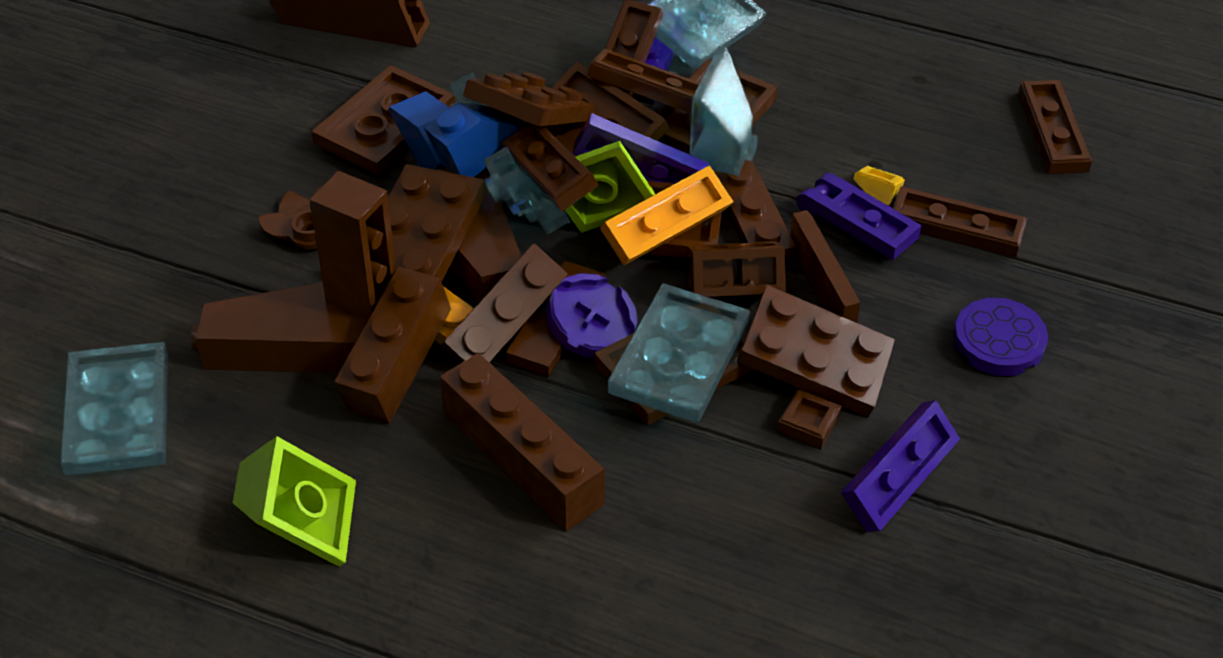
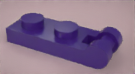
(859, 215)

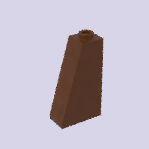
(377, 20)
(487, 248)
(276, 332)

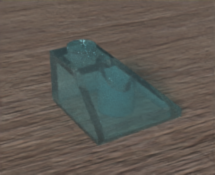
(722, 118)

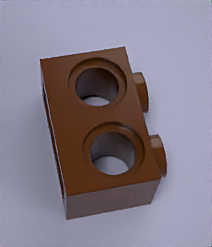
(735, 268)

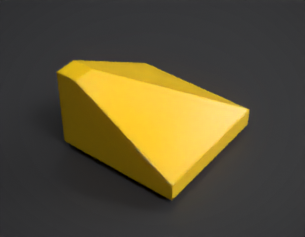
(879, 184)

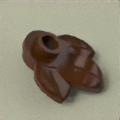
(292, 222)

